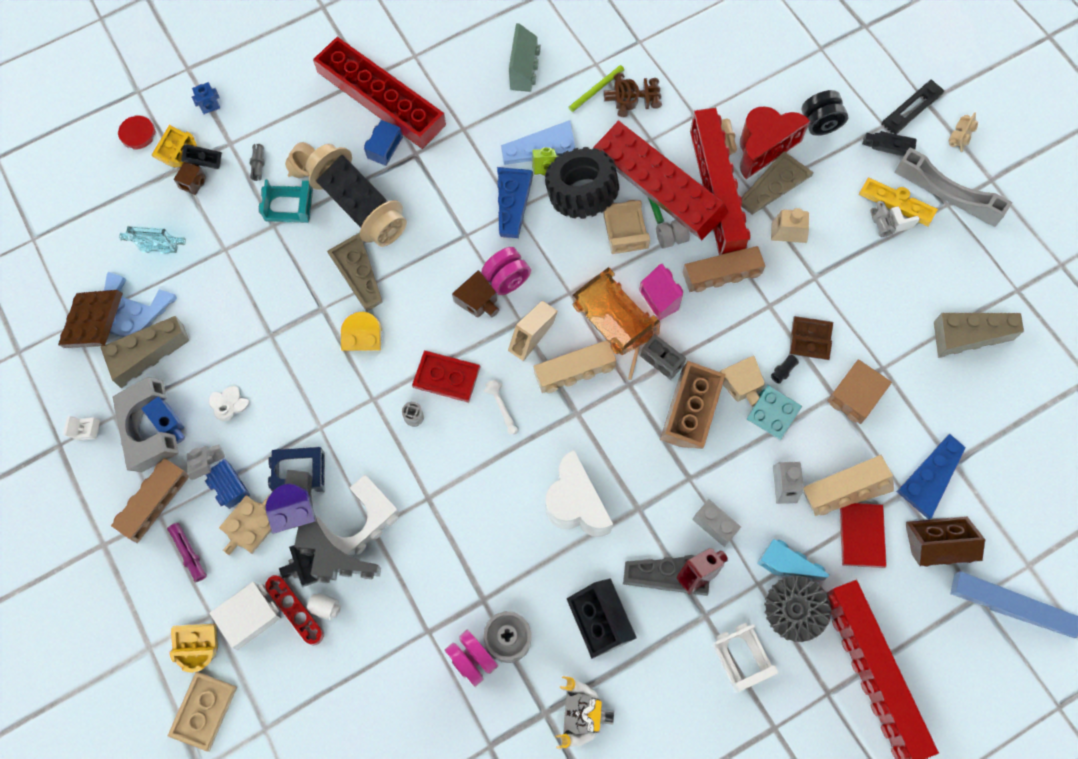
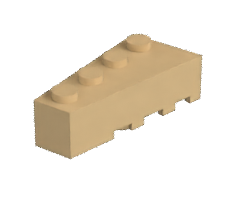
(850, 486)

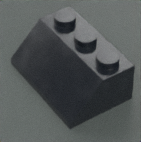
(601, 618)

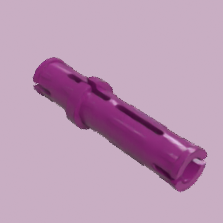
(191, 560)

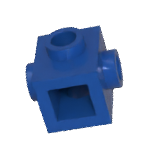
(206, 98)

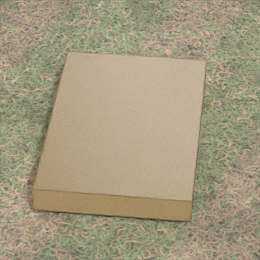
(202, 711)

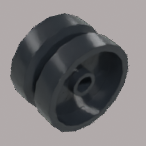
(825, 112)

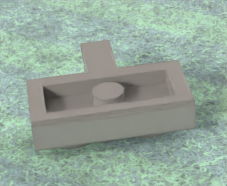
(200, 459)

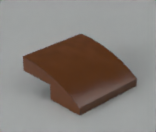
(811, 338)

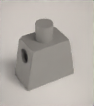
(786, 480)

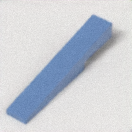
(1014, 604)

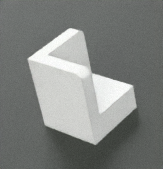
(900, 221)

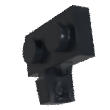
(300, 567)

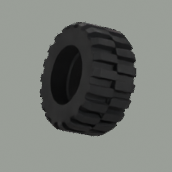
(585, 199)

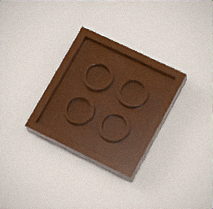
(90, 319)

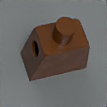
(476, 296)

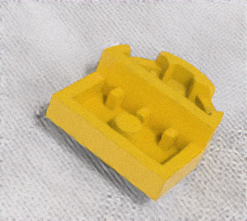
(171, 145)
(361, 332)
(193, 646)

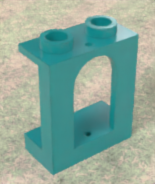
(270, 192)

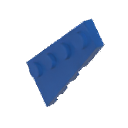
(932, 477)

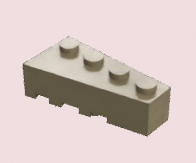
(974, 330)
(139, 350)

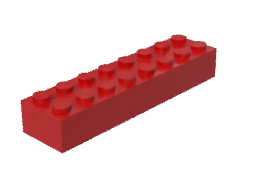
(379, 92)
(718, 178)
(662, 181)
(879, 674)

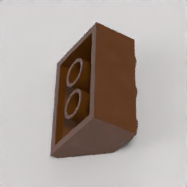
(945, 541)

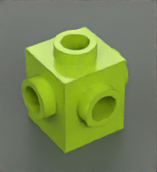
(542, 159)

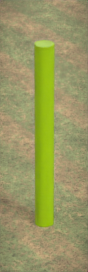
(591, 92)

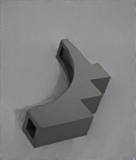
(327, 558)

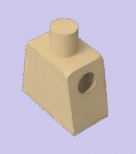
(791, 226)
(744, 380)

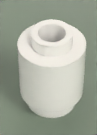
(324, 606)

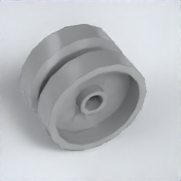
(504, 624)

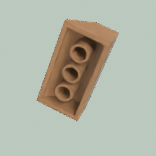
(692, 406)

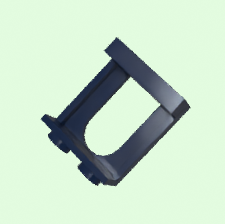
(318, 466)

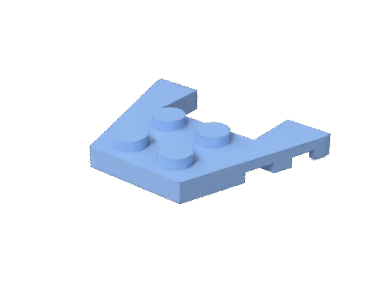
(133, 315)

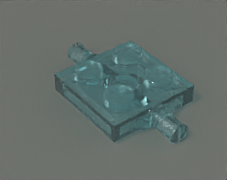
(152, 239)

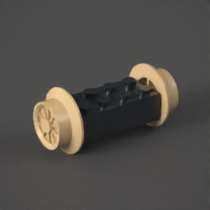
(376, 216)

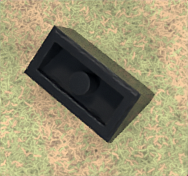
(201, 156)

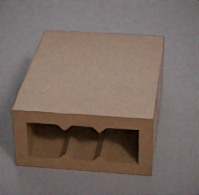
(859, 392)

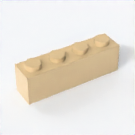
(575, 366)

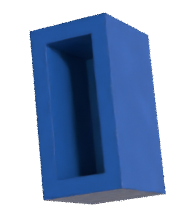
(383, 142)

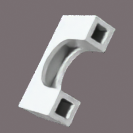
(379, 515)

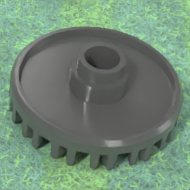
(814, 605)

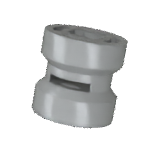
(414, 418)

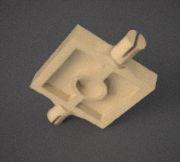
(246, 525)

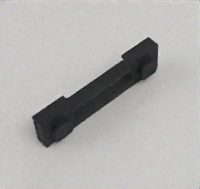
(896, 122)

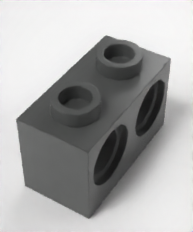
(662, 357)

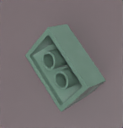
(523, 59)

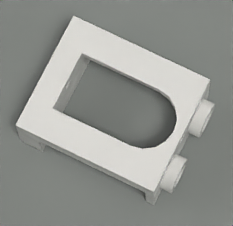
(748, 634)

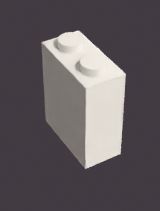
(246, 615)

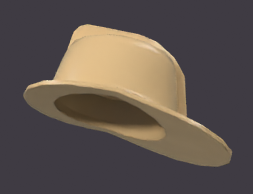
(297, 160)

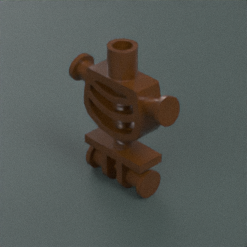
(650, 93)

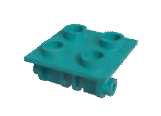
(774, 412)

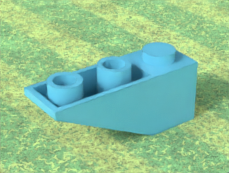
(787, 563)

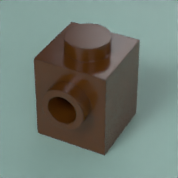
(190, 178)

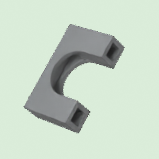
(141, 453)

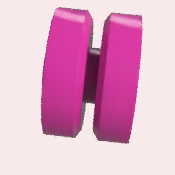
(506, 271)
(469, 659)

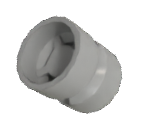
(671, 233)

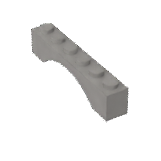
(983, 205)

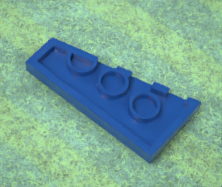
(512, 200)

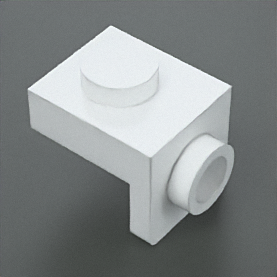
(81, 428)

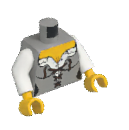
(582, 714)

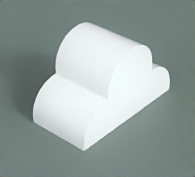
(574, 500)

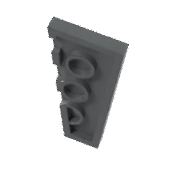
(659, 574)

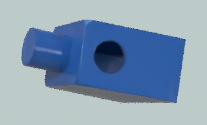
(161, 415)

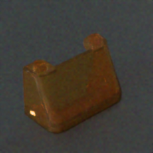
(615, 313)

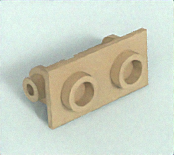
(966, 126)

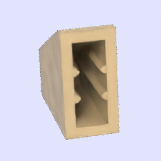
(531, 330)

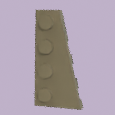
(776, 181)
(355, 267)

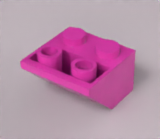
(661, 292)

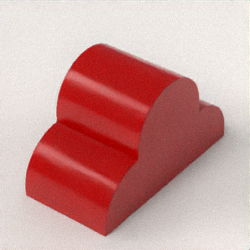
(768, 136)

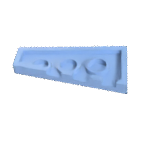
(556, 137)

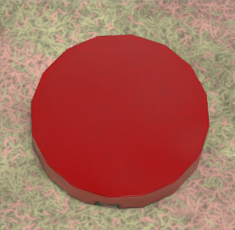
(136, 132)

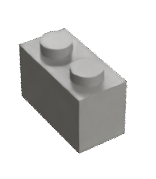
(716, 523)

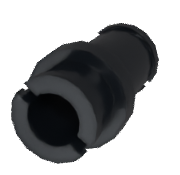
(782, 371)

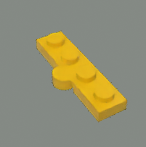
(893, 198)

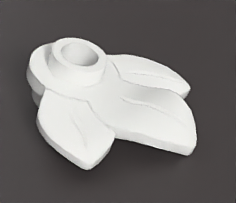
(228, 401)

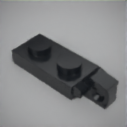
(889, 142)

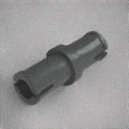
(257, 162)

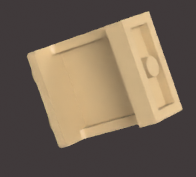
(626, 227)

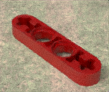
(292, 611)

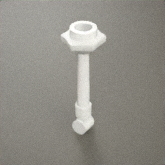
(493, 387)

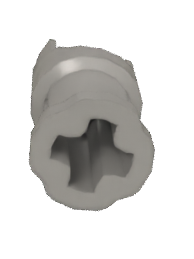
(882, 219)

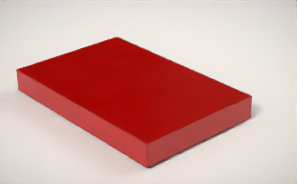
(446, 376)
(863, 535)

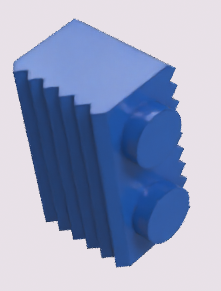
(226, 484)

